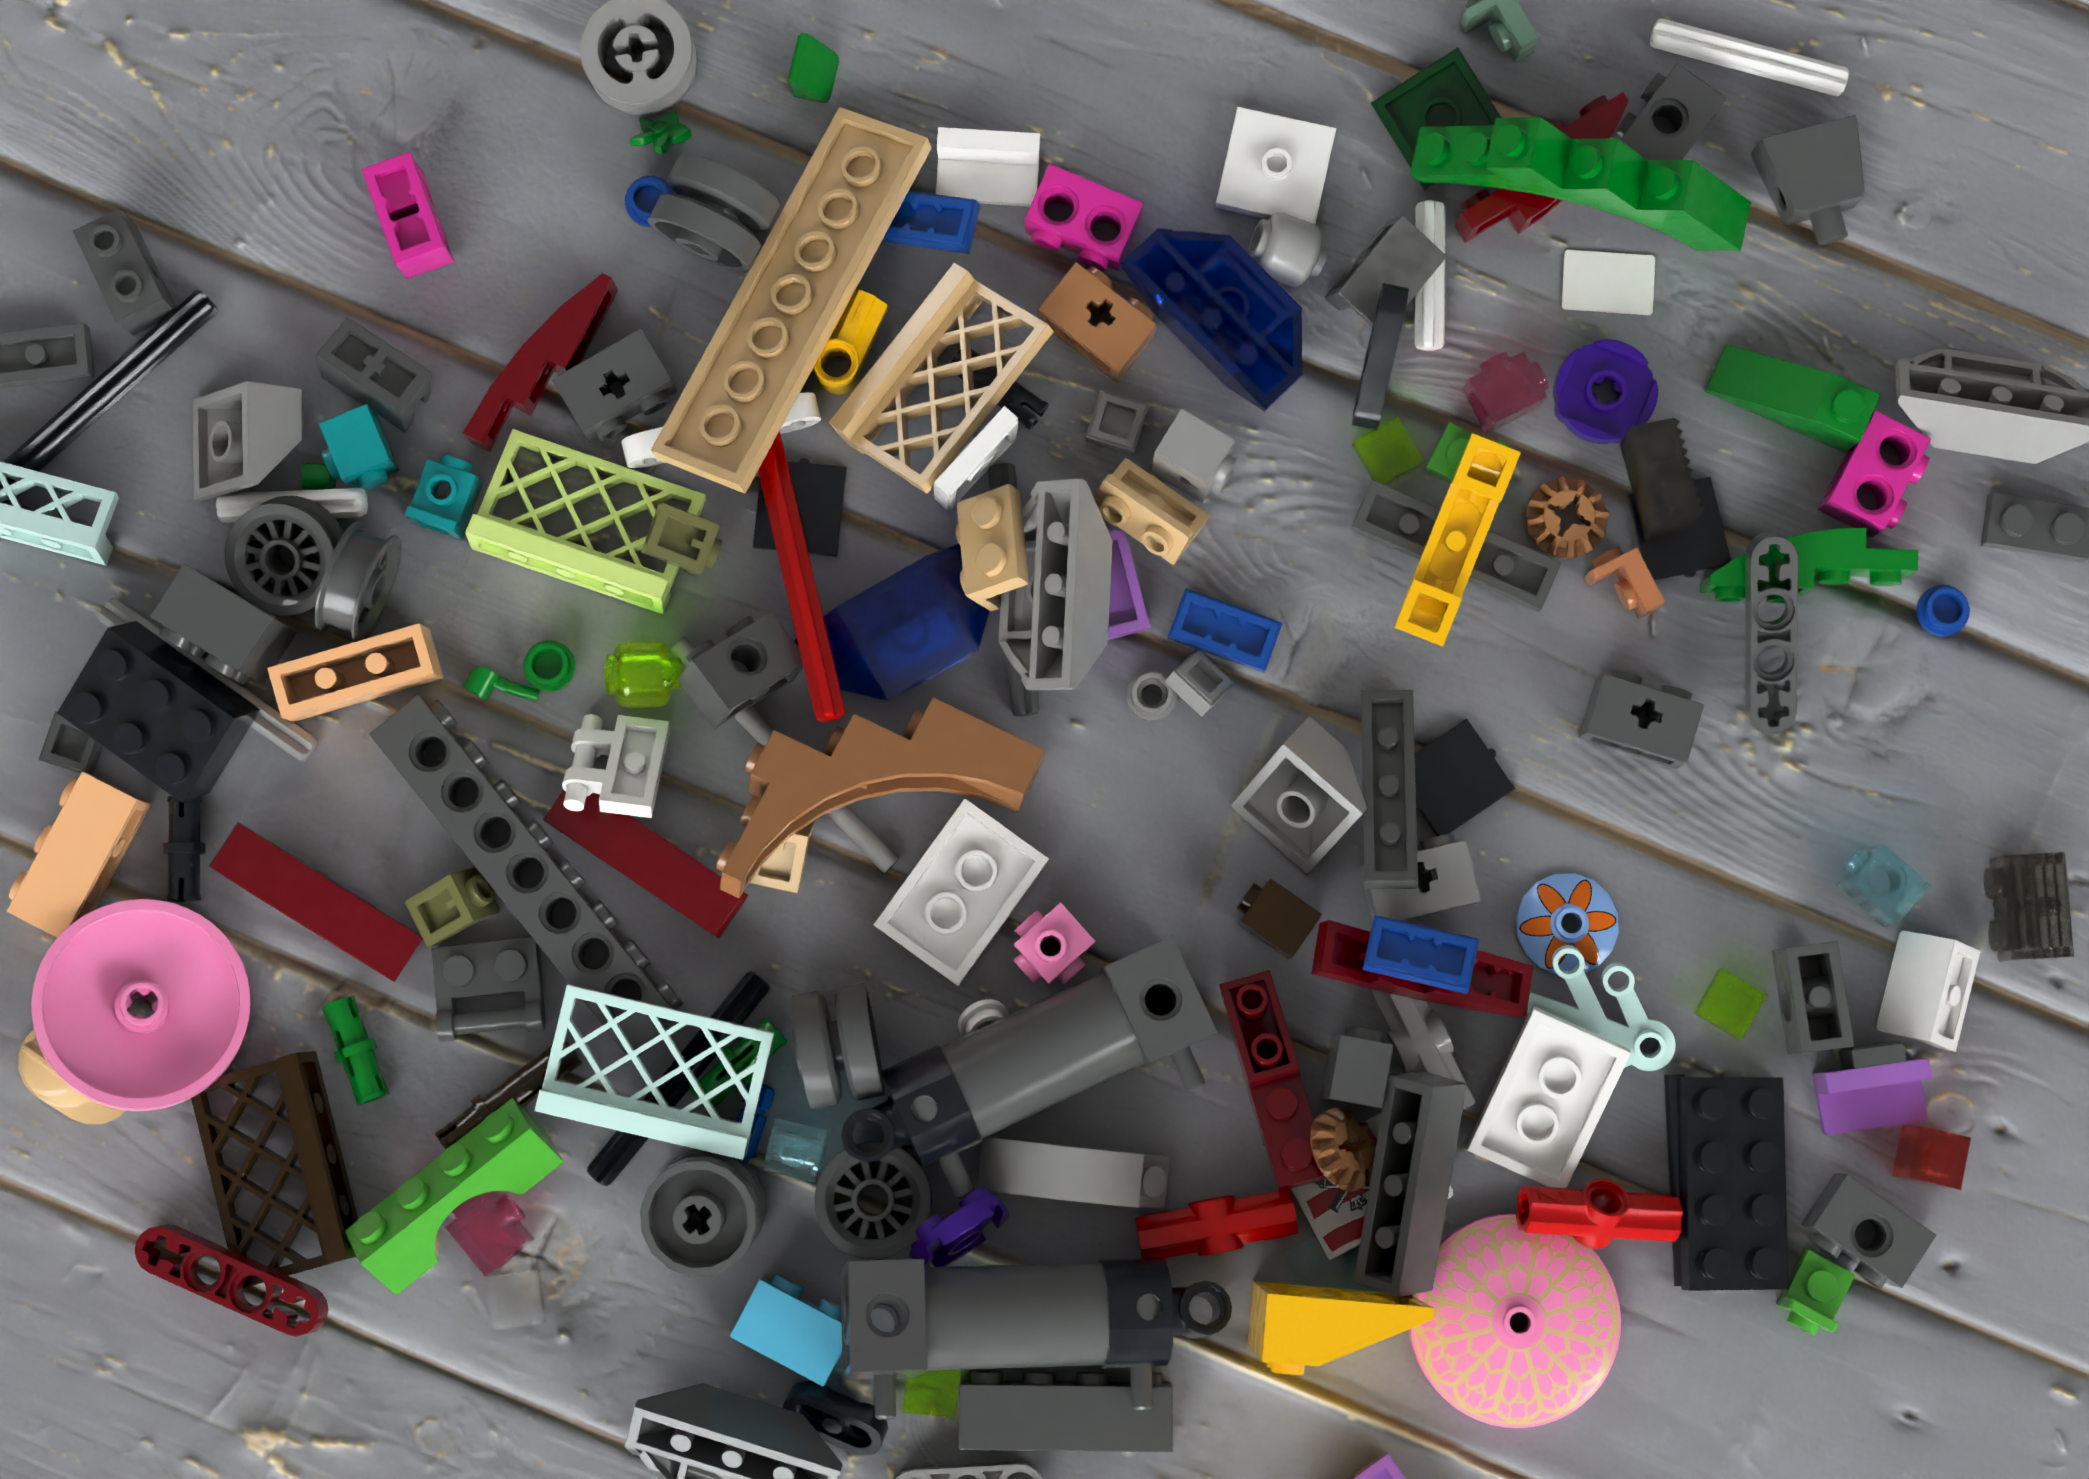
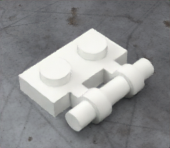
(632, 768)

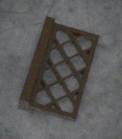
(314, 1146)

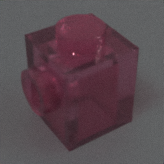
(1505, 390)
(490, 1230)

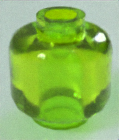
(641, 674)

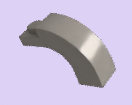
(1074, 1173)

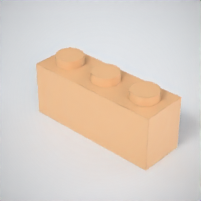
(355, 673)
(77, 854)

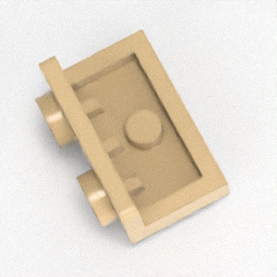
(1149, 511)
(992, 545)

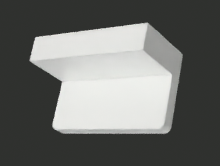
(988, 165)
(1928, 989)

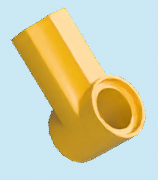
(851, 340)

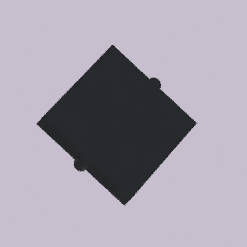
(820, 505)
(1690, 551)
(1457, 779)

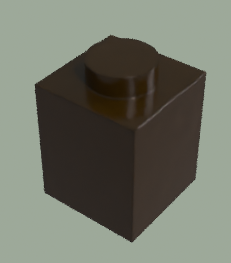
(1277, 917)

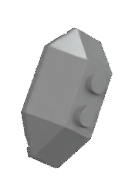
(1992, 405)
(1062, 616)

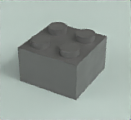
(210, 618)

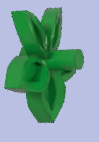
(661, 132)

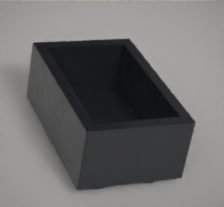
(158, 711)

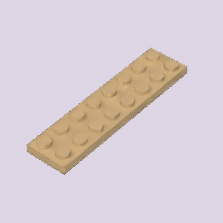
(791, 300)

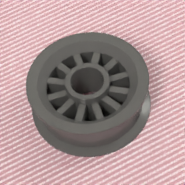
(242, 548)
(357, 582)
(859, 1245)

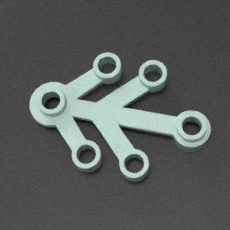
(1591, 1016)

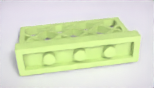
(561, 556)

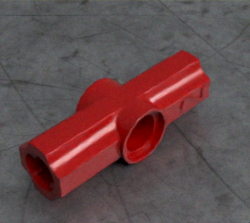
(1599, 1213)
(1217, 1225)

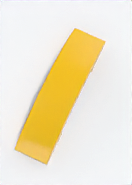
(1456, 539)

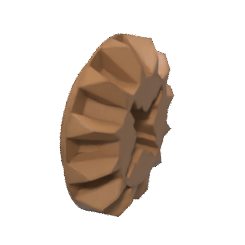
(1544, 524)
(1343, 1169)

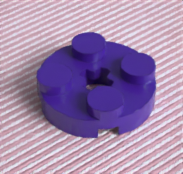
(1591, 365)
(951, 1238)

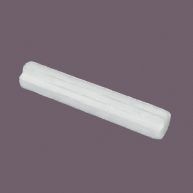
(1430, 299)
(339, 502)

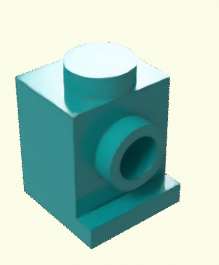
(451, 514)

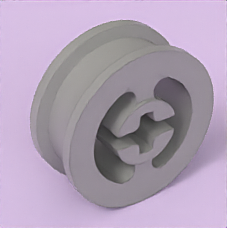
(629, 24)

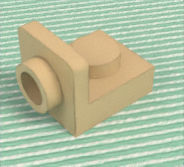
(786, 865)

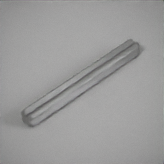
(268, 721)

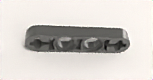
(1763, 633)

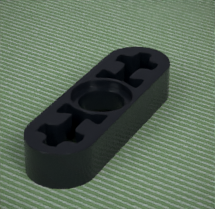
(1380, 356)

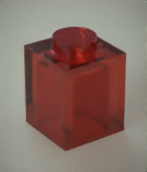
(1931, 1157)

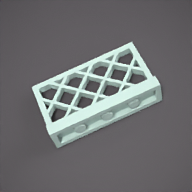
(643, 1116)

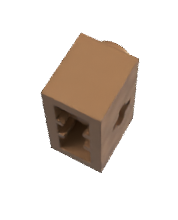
(1105, 346)

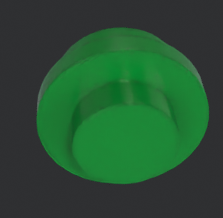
(549, 666)

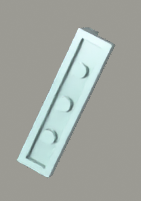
(52, 533)

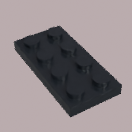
(1732, 1183)

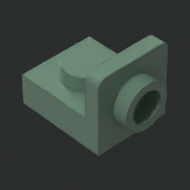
(1509, 25)

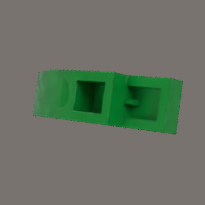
(1829, 554)

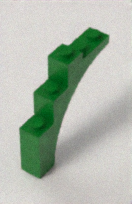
(1597, 173)

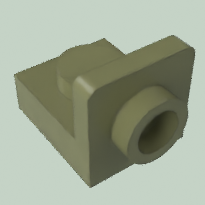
(682, 540)
(452, 905)

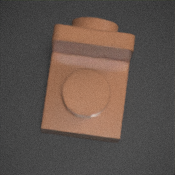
(1635, 584)

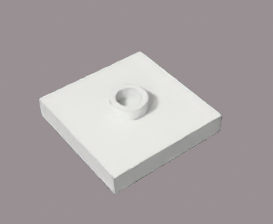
(1275, 166)
(975, 459)

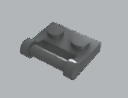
(486, 971)

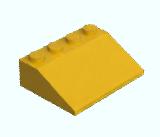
(1319, 1324)

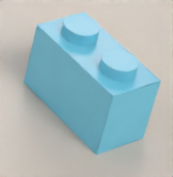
(791, 1328)

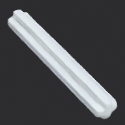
(1749, 57)

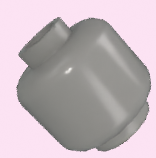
(1288, 249)

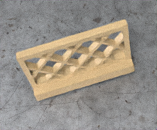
(913, 362)

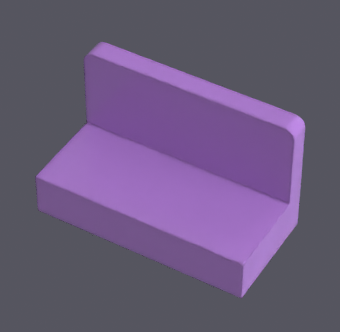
(1872, 1096)

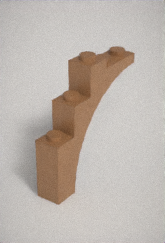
(937, 753)

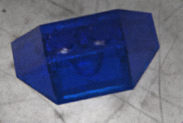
(1222, 310)
(905, 628)

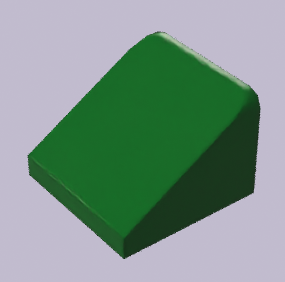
(812, 70)

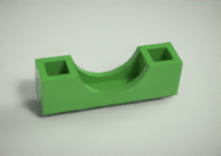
(497, 1155)

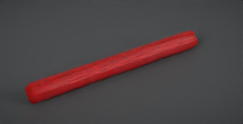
(800, 585)

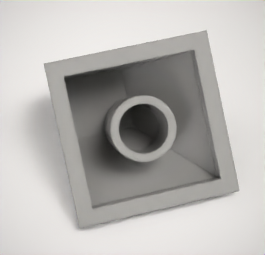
(243, 435)
(1304, 796)

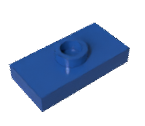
(934, 222)
(1225, 630)
(1421, 954)

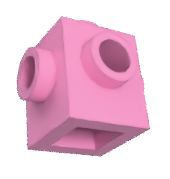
(1056, 925)

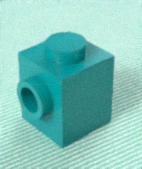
(358, 449)

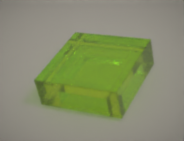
(1387, 452)
(1730, 1004)
(933, 1393)

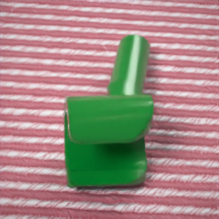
(316, 477)
(483, 681)

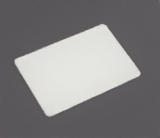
(1608, 282)

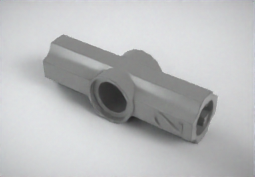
(1419, 1038)

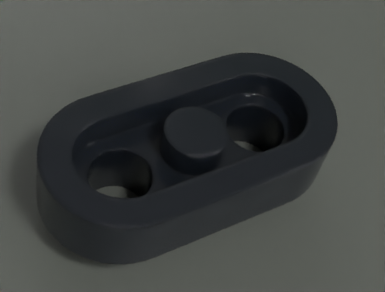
(838, 1417)

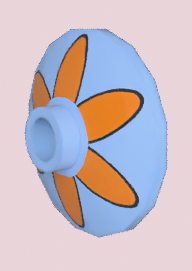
(1541, 915)

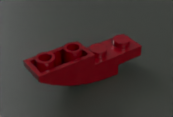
(1524, 209)
(1272, 1078)

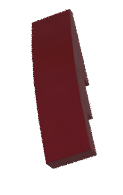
(553, 347)
(649, 862)
(315, 901)
(1495, 985)

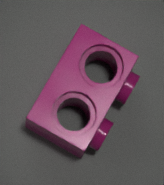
(1089, 207)
(407, 215)
(1866, 469)

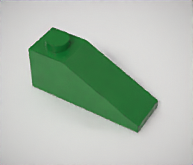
(1794, 396)

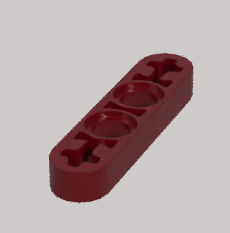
(229, 1285)

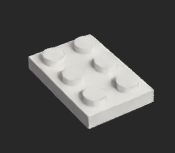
(961, 892)
(1548, 1099)

